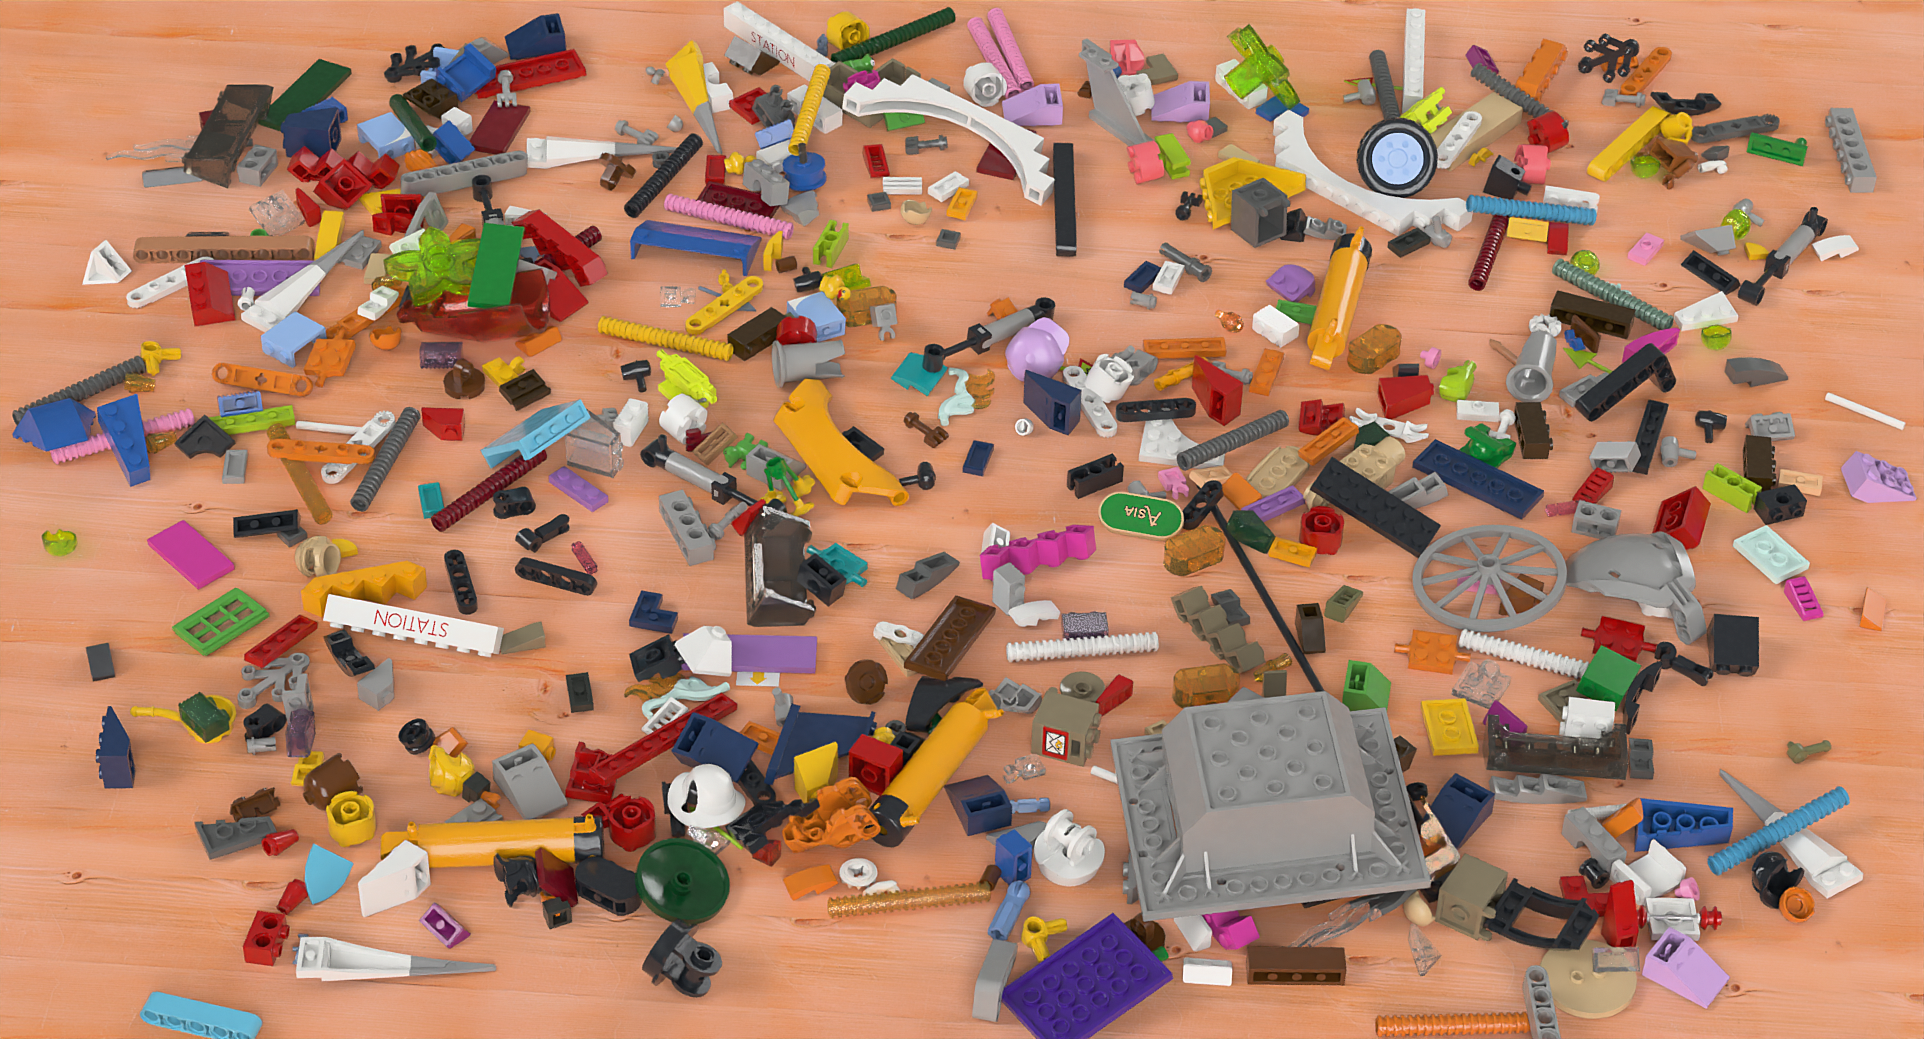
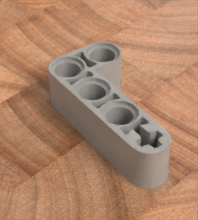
(993, 980)

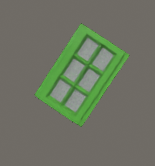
(220, 621)

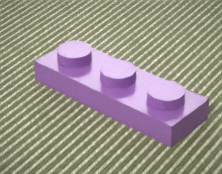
(578, 489)
(1277, 503)

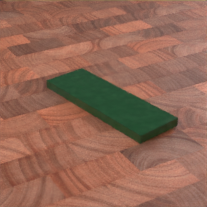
(307, 90)

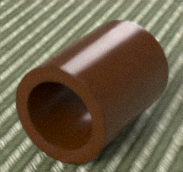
(786, 264)
(991, 875)

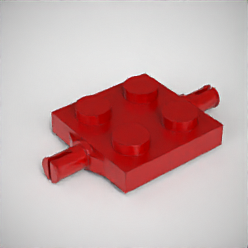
(1619, 636)

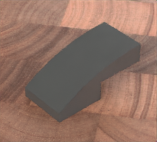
(1231, 604)
(1641, 758)

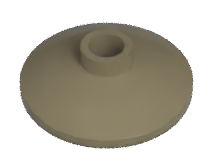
(1082, 686)

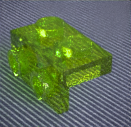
(851, 277)

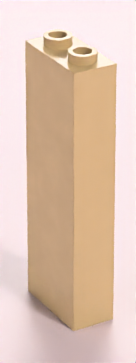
(1497, 119)

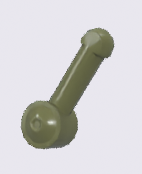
(1799, 753)

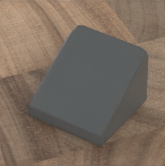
(1716, 153)

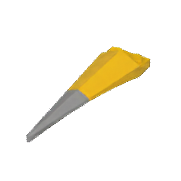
(688, 75)

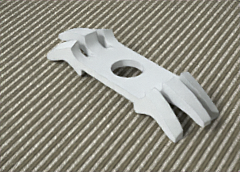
(1405, 431)

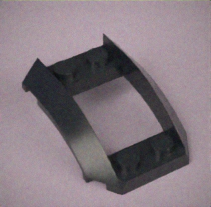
(1517, 897)

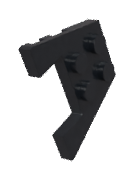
(751, 826)

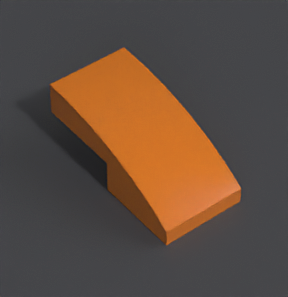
(814, 878)

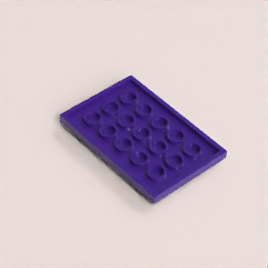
(1086, 983)

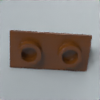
(262, 799)

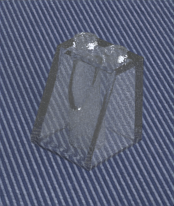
(595, 447)

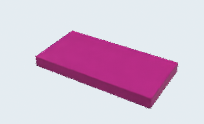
(190, 554)

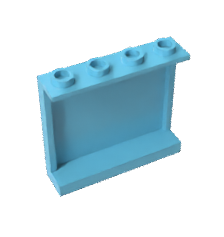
(537, 432)

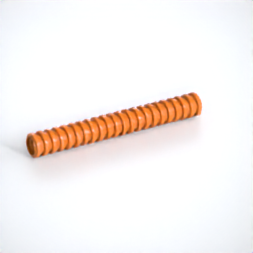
(1452, 1024)

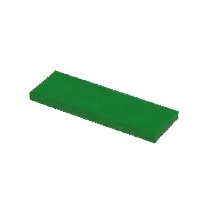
(495, 266)

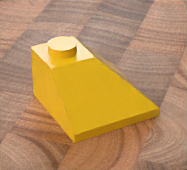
(815, 770)

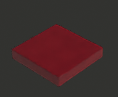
(556, 877)

